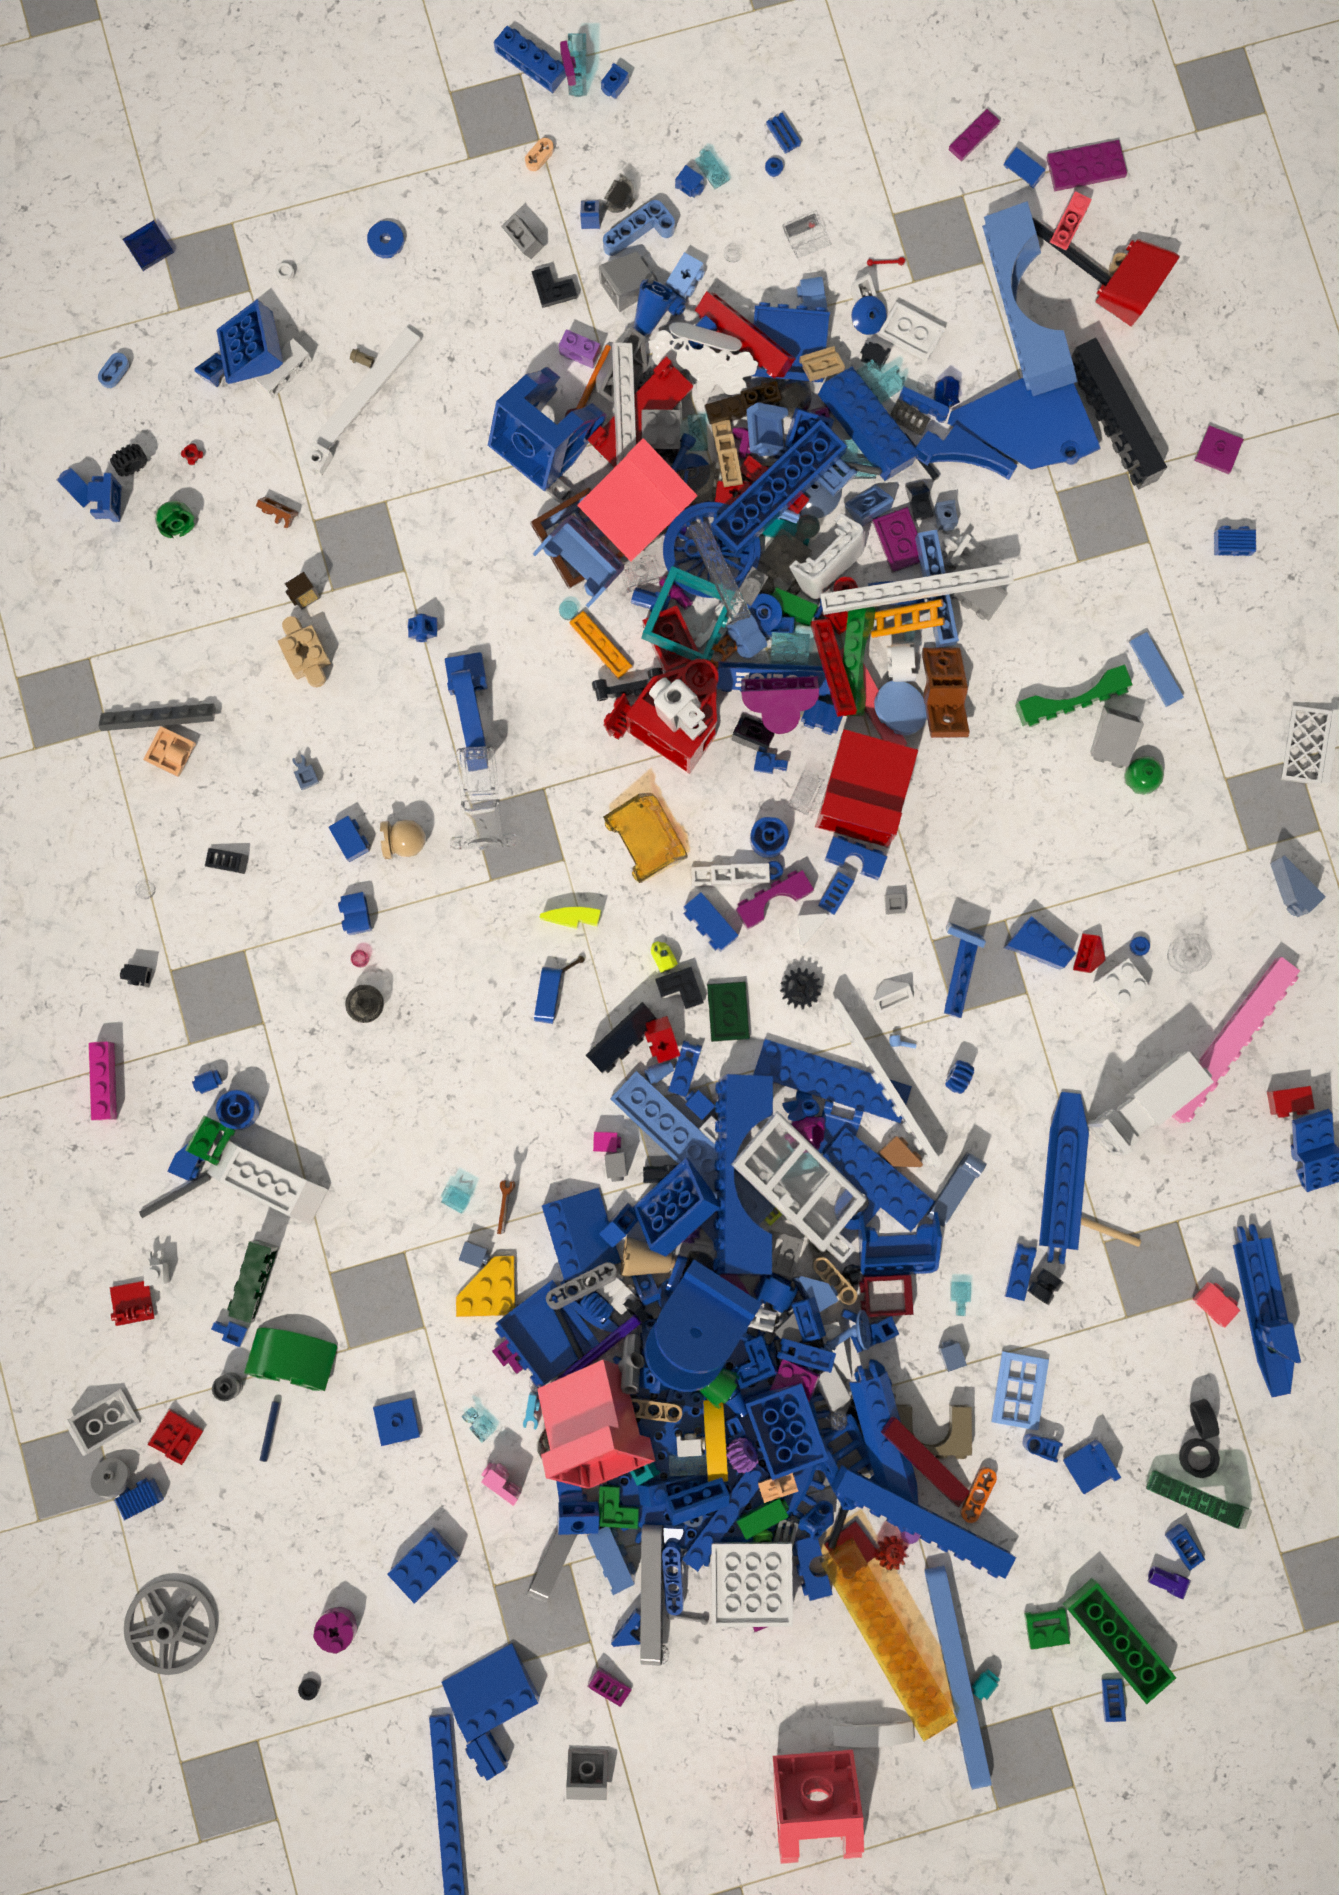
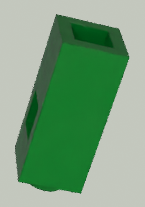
(795, 607)
(762, 1517)

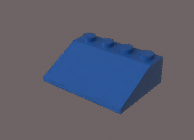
(249, 344)
(675, 1208)
(575, 1232)
(786, 1430)
(490, 1692)

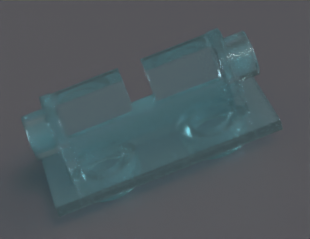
(711, 168)

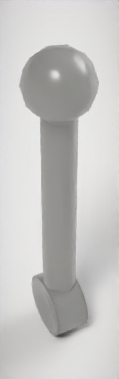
(704, 1621)

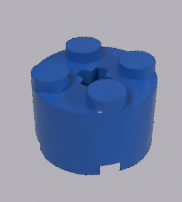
(769, 826)
(228, 1115)
(776, 1291)

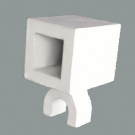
(156, 1272)

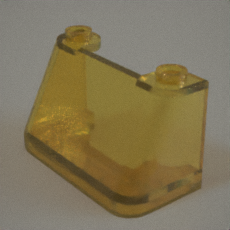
(646, 835)

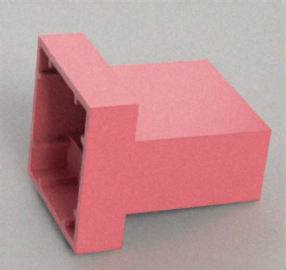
(637, 500)
(591, 1428)

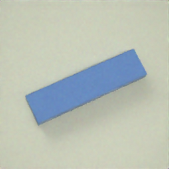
(1156, 669)

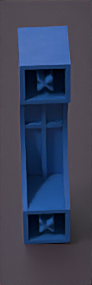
(740, 1243)

